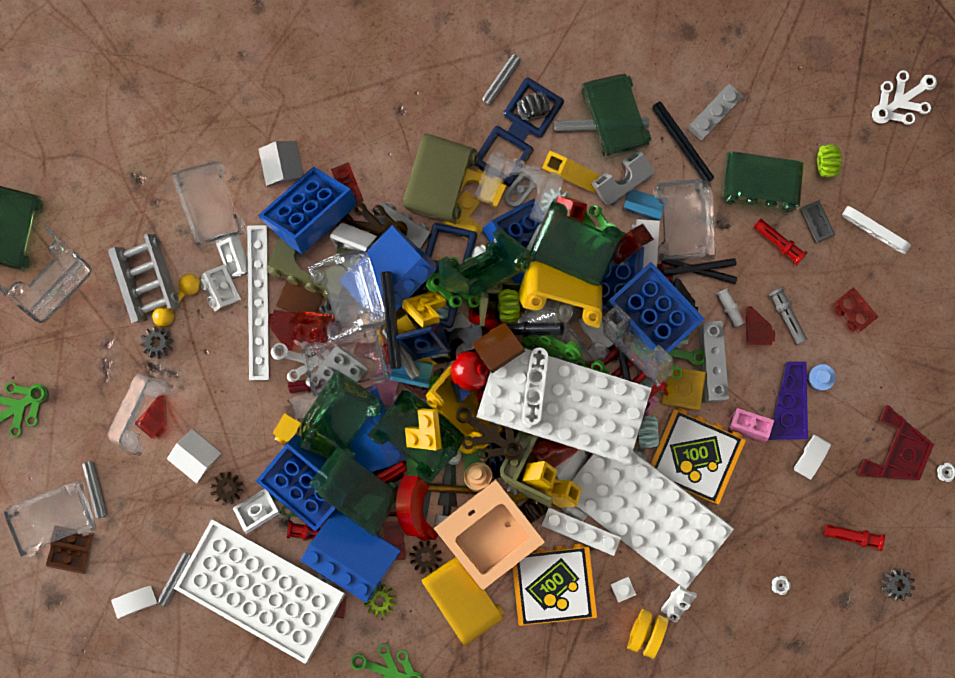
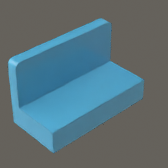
(643, 205)
(422, 380)

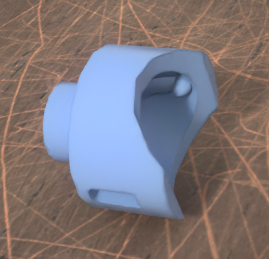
(821, 377)

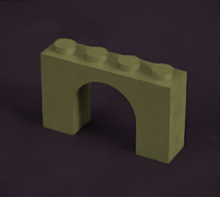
(283, 265)

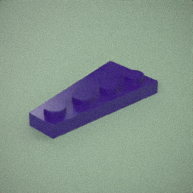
(791, 406)

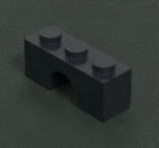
(458, 337)

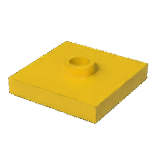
(685, 391)

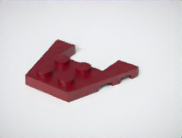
(906, 455)

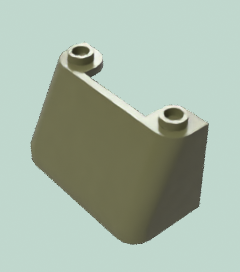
(438, 178)

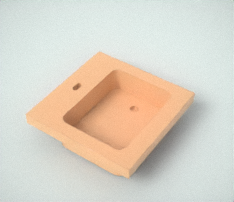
(491, 537)

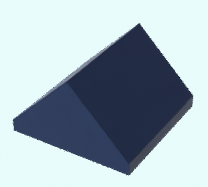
(424, 341)

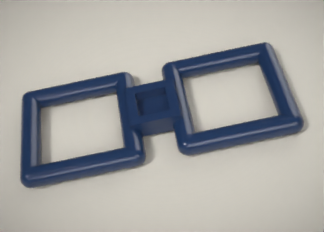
(520, 128)
(436, 227)

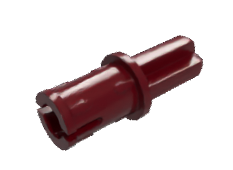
(298, 386)

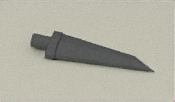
(446, 499)

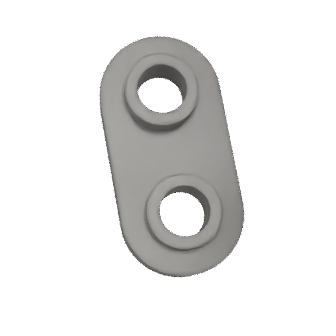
(520, 190)

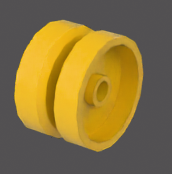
(645, 632)

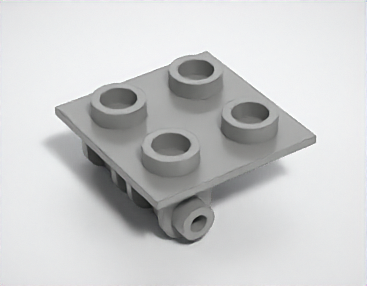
(343, 362)

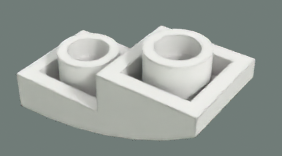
(812, 457)
(134, 601)

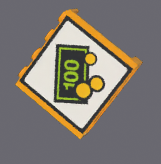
(698, 455)
(554, 585)

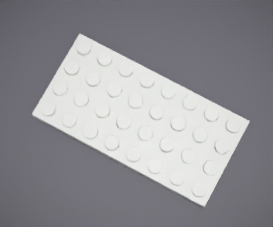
(578, 406)
(651, 515)
(259, 591)

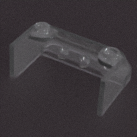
(53, 284)

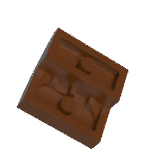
(297, 298)
(498, 347)
(70, 553)

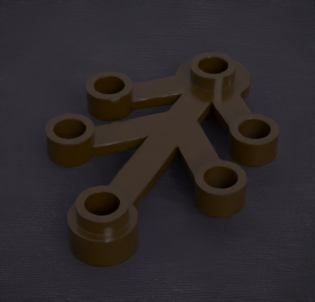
(373, 224)
(491, 436)

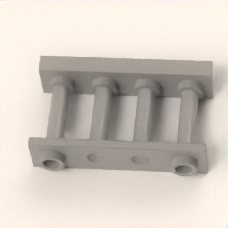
(125, 278)
(712, 344)

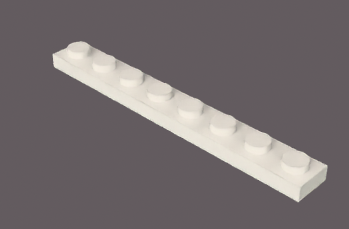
(258, 302)

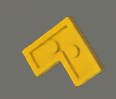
(468, 205)
(423, 307)
(427, 434)

